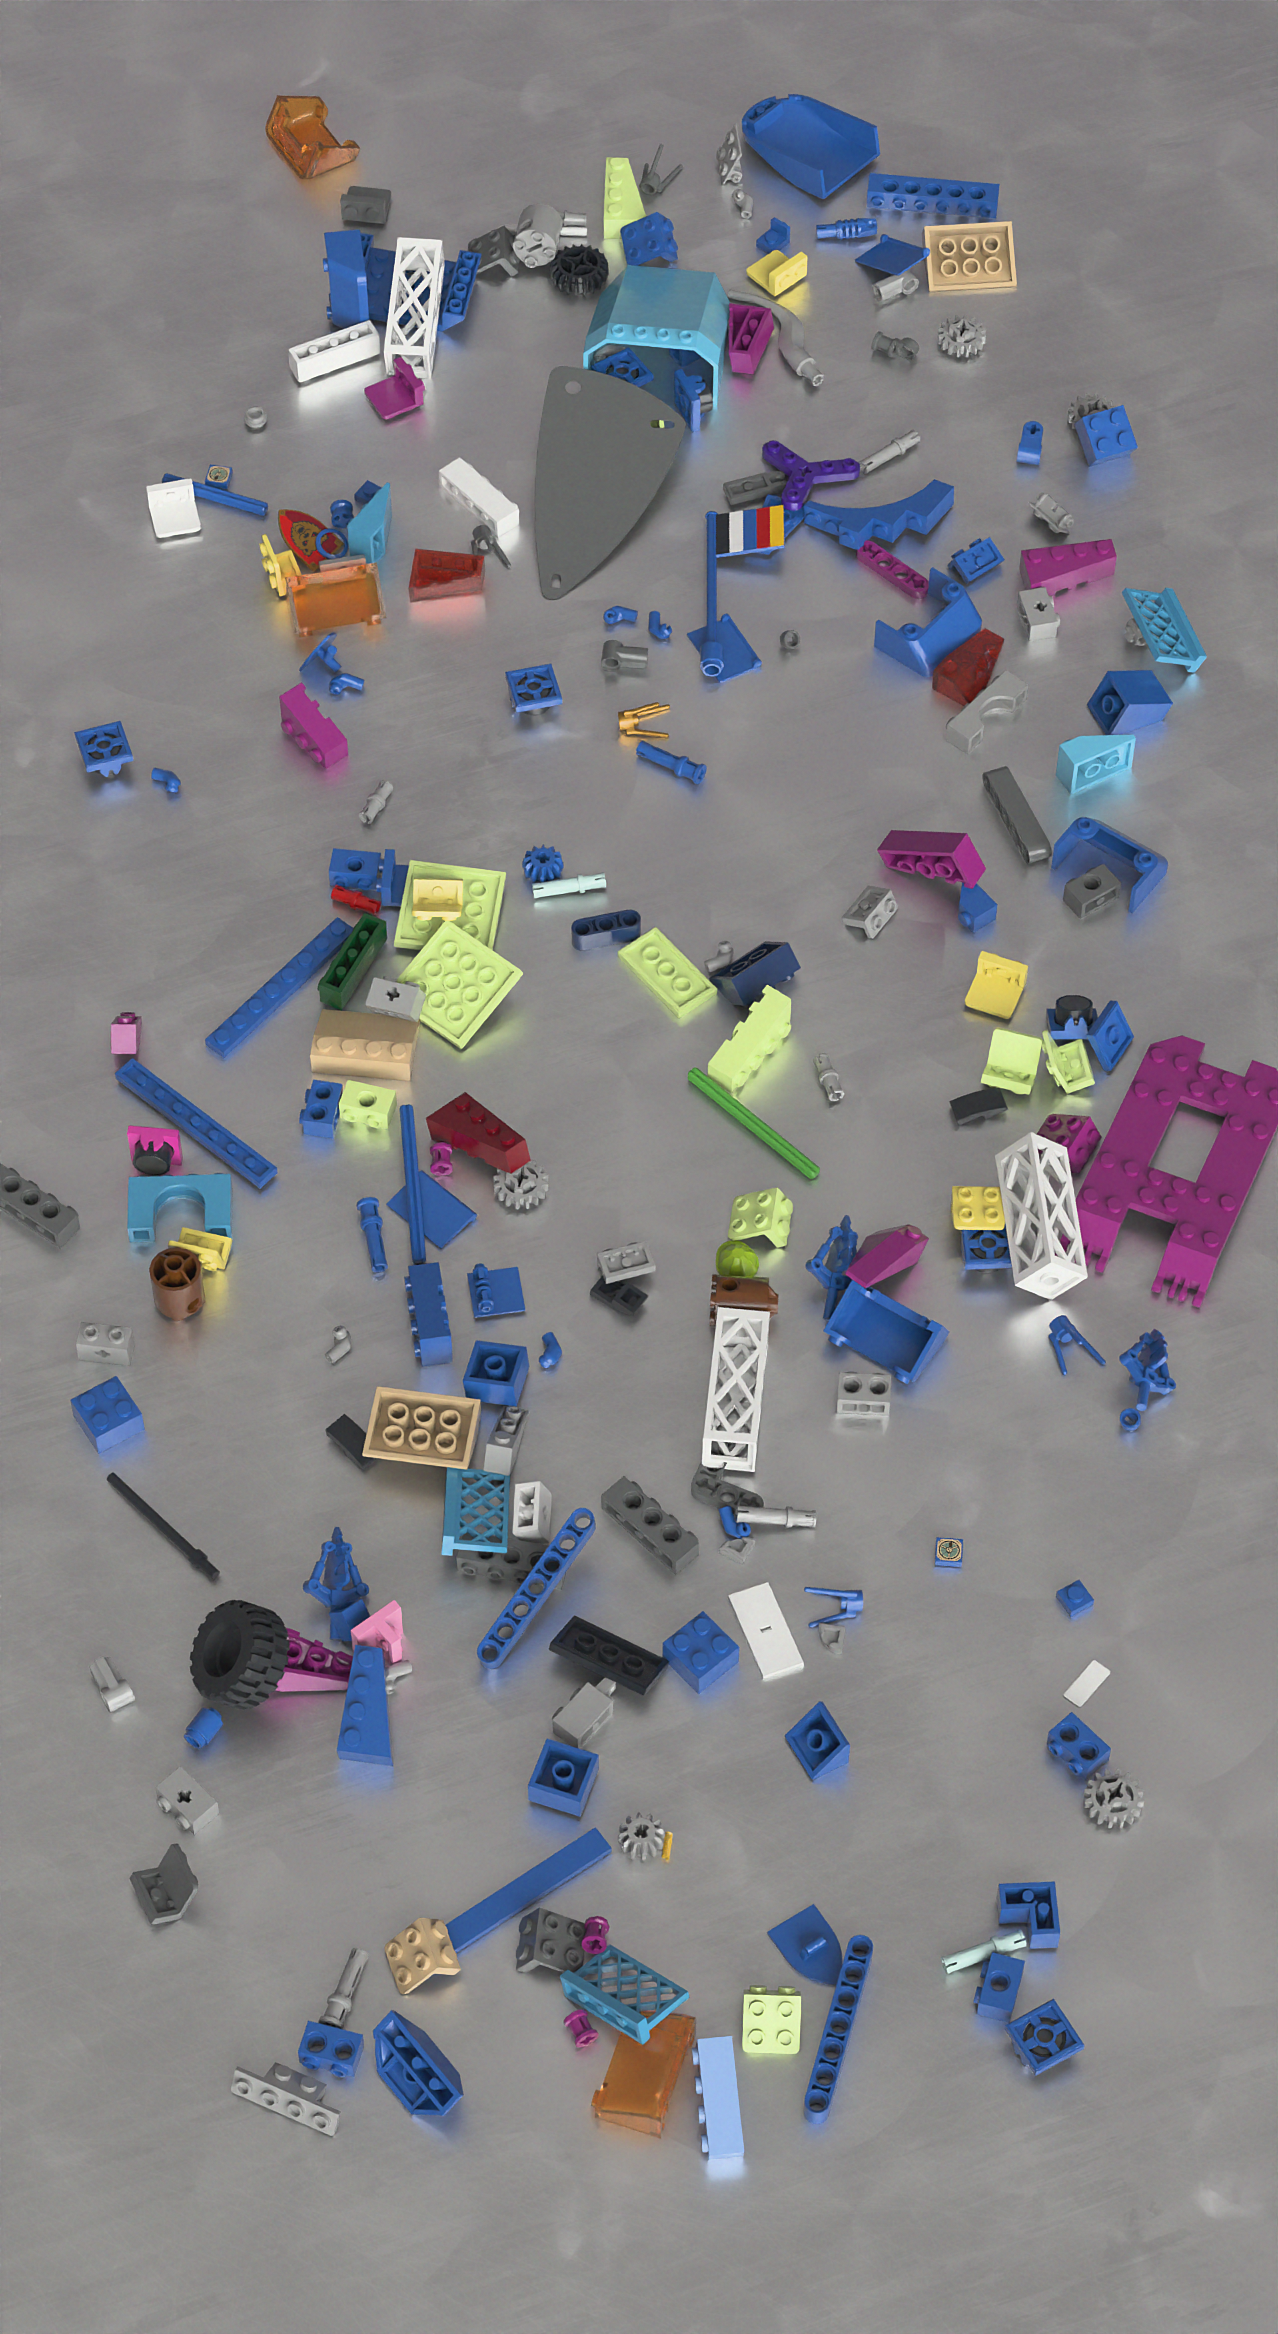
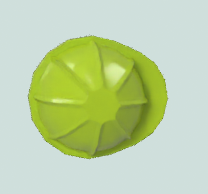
(736, 1259)

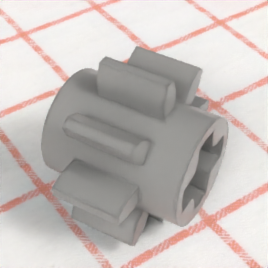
(1133, 633)

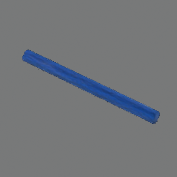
(412, 1184)

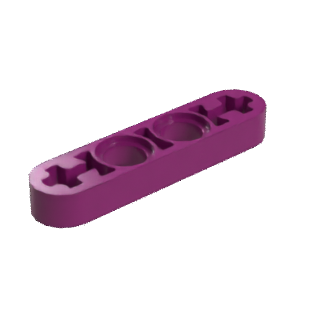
(895, 567)

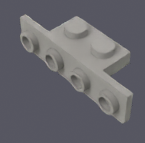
(289, 2095)

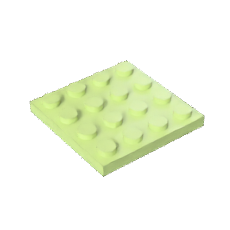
(480, 909)
(460, 982)

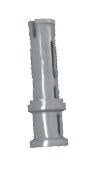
(340, 2001)

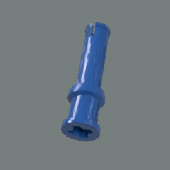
(680, 765)
(371, 1224)

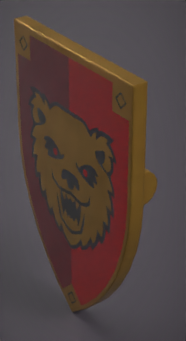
(300, 533)

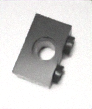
(1091, 891)

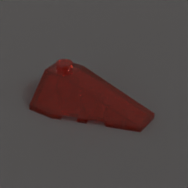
(968, 667)

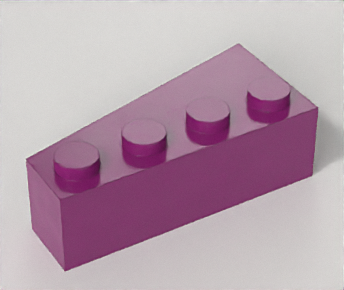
(1067, 565)
(933, 855)

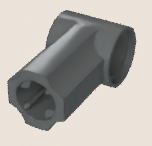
(617, 656)

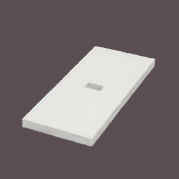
(771, 1649)

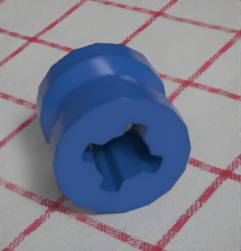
(341, 513)

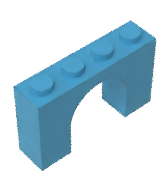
(149, 1194)

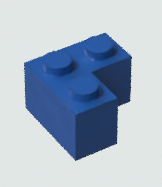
(1031, 1904)

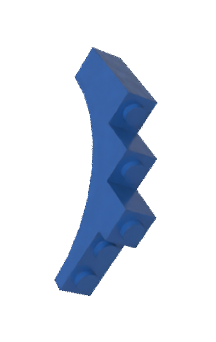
(887, 521)

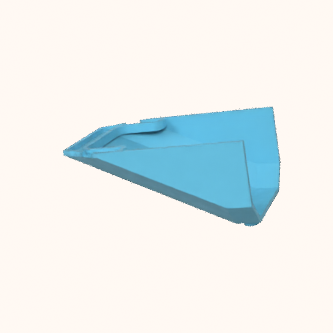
(663, 311)

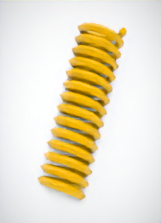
(666, 1845)

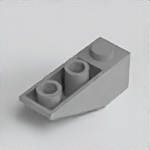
(505, 1440)

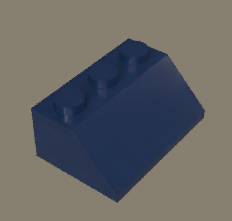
(751, 973)

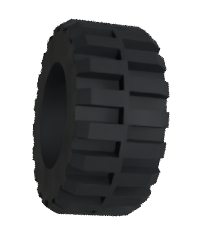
(239, 1654)

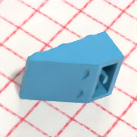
(371, 527)

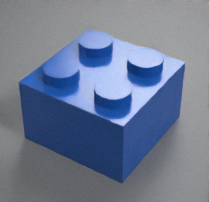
(1106, 435)
(496, 1373)
(107, 1414)
(700, 1652)
(563, 1777)

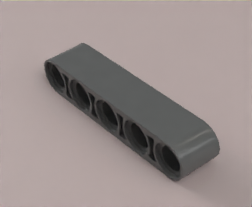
(1017, 814)

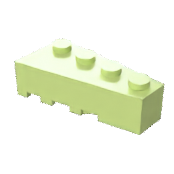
(621, 199)
(751, 1040)

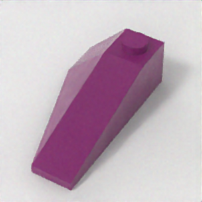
(886, 1254)
(314, 1666)

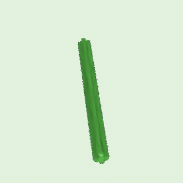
(753, 1123)

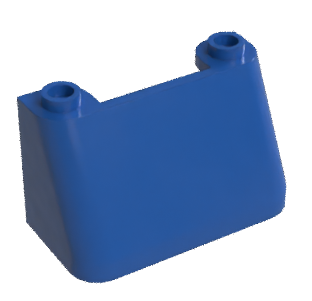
(885, 1331)

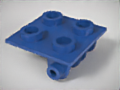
(495, 1291)

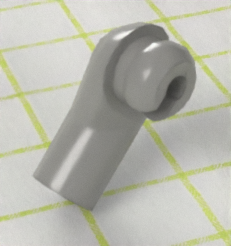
(744, 201)
(606, 351)
(722, 959)
(342, 1344)
(396, 1670)

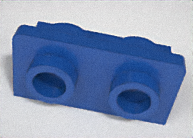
(977, 560)

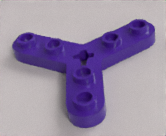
(794, 466)

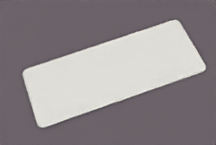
(1087, 1683)

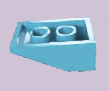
(1093, 759)

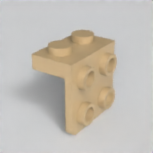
(421, 1952)

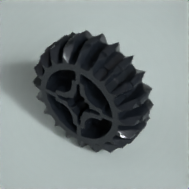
(579, 270)

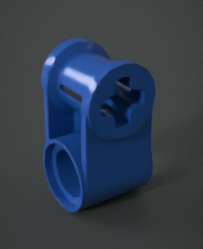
(1030, 444)

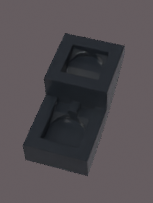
(979, 1103)
(619, 1296)
(351, 1439)

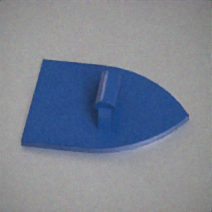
(809, 1946)

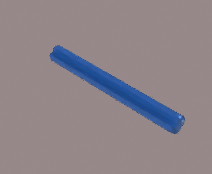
(223, 496)

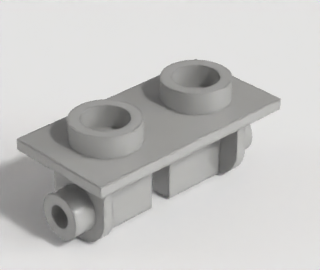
(1044, 510)

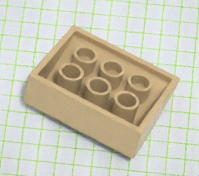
(969, 256)
(364, 1045)
(422, 1428)

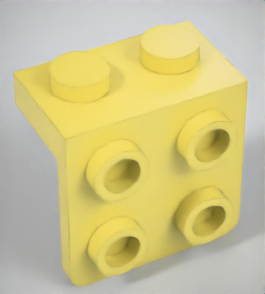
(777, 271)
(278, 565)
(437, 898)
(997, 985)
(977, 1208)
(209, 1248)

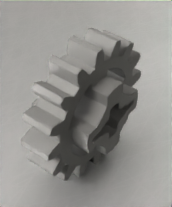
(961, 336)
(1087, 406)
(532, 1187)
(1107, 1788)

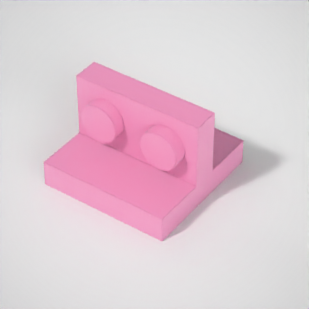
(382, 1631)

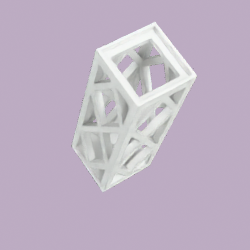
(419, 256)
(1043, 1272)
(730, 1333)

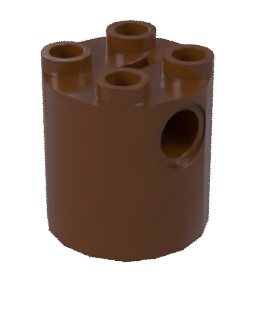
(177, 1283)
(742, 1293)

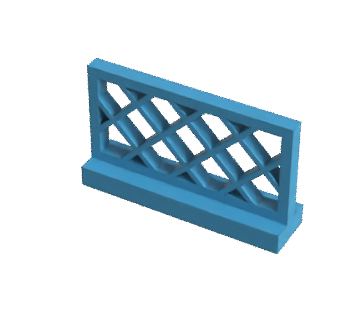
(1171, 620)
(452, 1511)
(608, 2005)

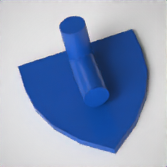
(325, 655)

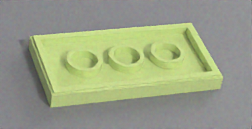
(667, 972)

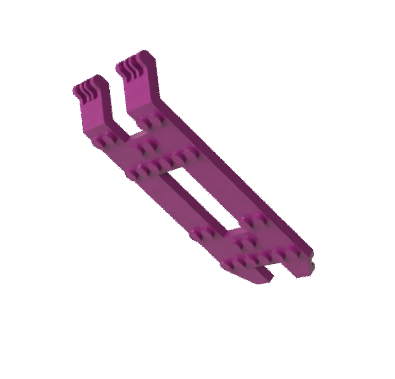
(1200, 1210)

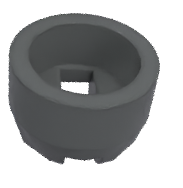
(791, 644)

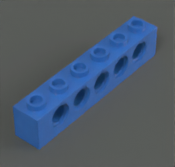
(932, 195)

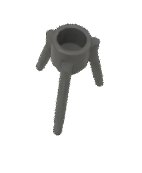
(651, 181)
(484, 540)

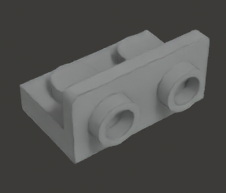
(871, 910)
(625, 1262)

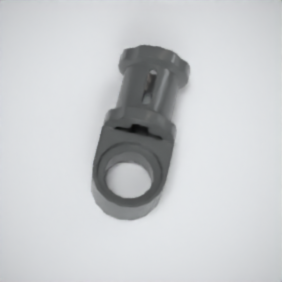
(895, 346)

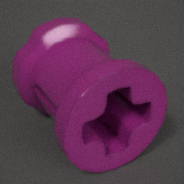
(441, 1159)
(595, 1935)
(581, 2028)

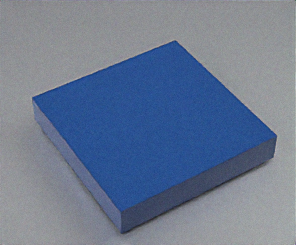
(1110, 1035)

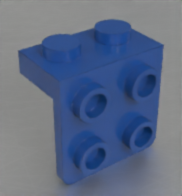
(649, 239)
(393, 879)

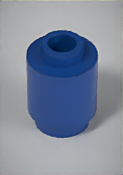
(203, 1727)

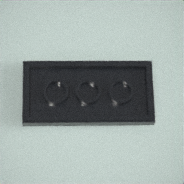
(609, 1655)

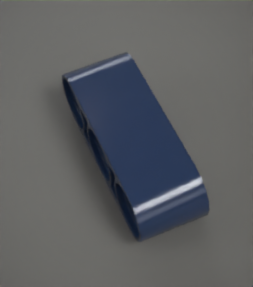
(606, 930)

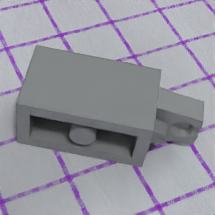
(584, 1713)

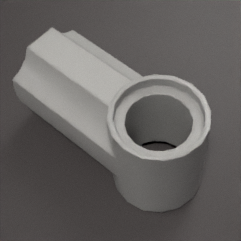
(894, 285)
(112, 1687)

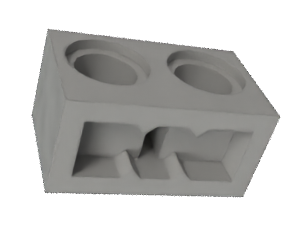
(864, 1400)

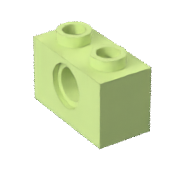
(380, 1100)

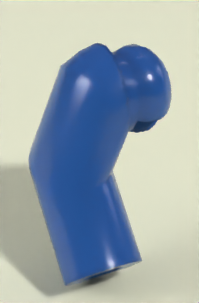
(619, 613)
(656, 628)
(344, 680)
(166, 776)
(552, 1352)
(732, 1528)

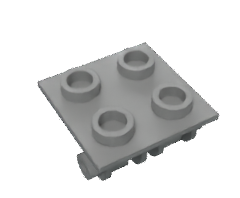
(729, 157)

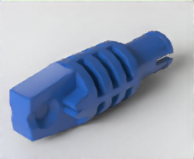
(848, 229)

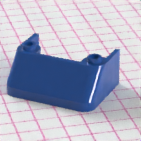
(346, 278)
(927, 647)
(1119, 846)

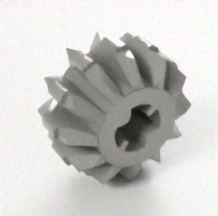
(641, 1827)

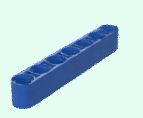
(540, 1575)
(838, 2041)

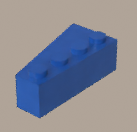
(430, 1314)
(365, 1718)

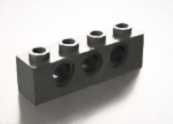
(16, 1204)
(674, 1554)
(497, 1568)

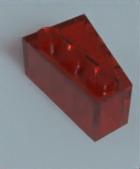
(444, 574)

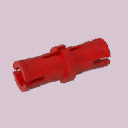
(356, 900)

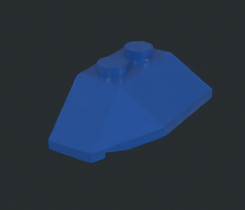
(415, 2067)

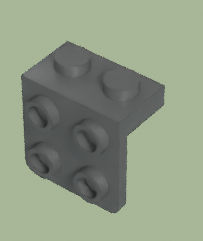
(365, 204)
(496, 249)
(166, 1889)
(550, 1942)

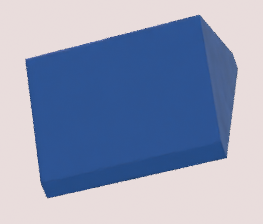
(819, 1742)

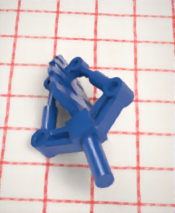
(839, 1258)
(1143, 1368)
(335, 1577)

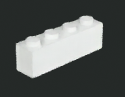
(334, 351)
(479, 497)

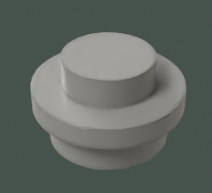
(255, 417)

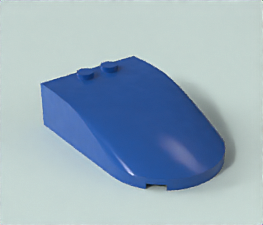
(810, 141)

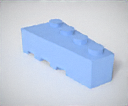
(719, 2097)

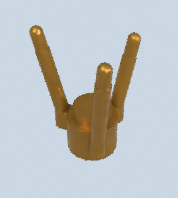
(629, 719)

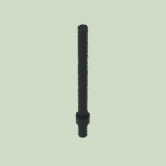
(196, 1556)

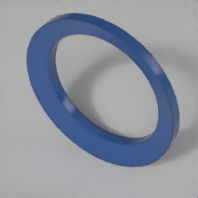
(323, 552)

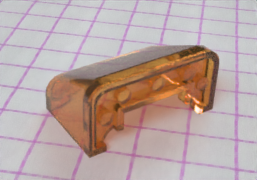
(303, 139)
(334, 598)
(644, 2076)

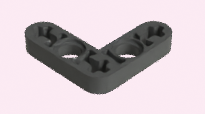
(713, 1481)

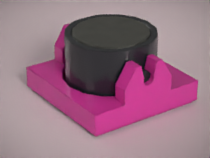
(153, 1149)

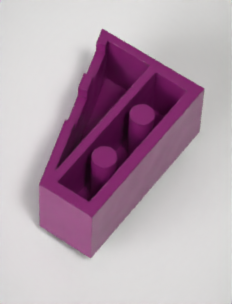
(748, 336)
(310, 728)

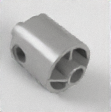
(537, 235)

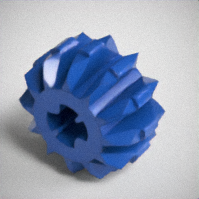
(542, 864)

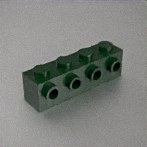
(352, 961)

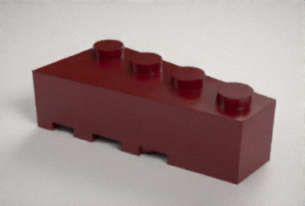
(478, 1132)

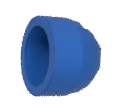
(1133, 1415)

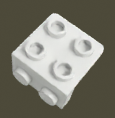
(173, 508)

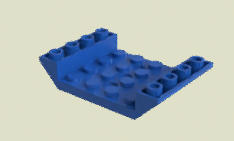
(456, 286)

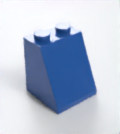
(1128, 701)

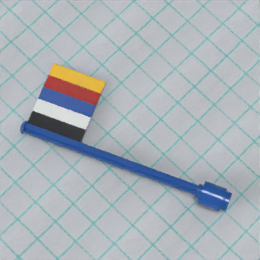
(728, 536)

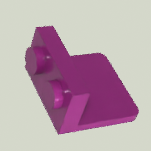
(396, 393)
(1073, 1132)

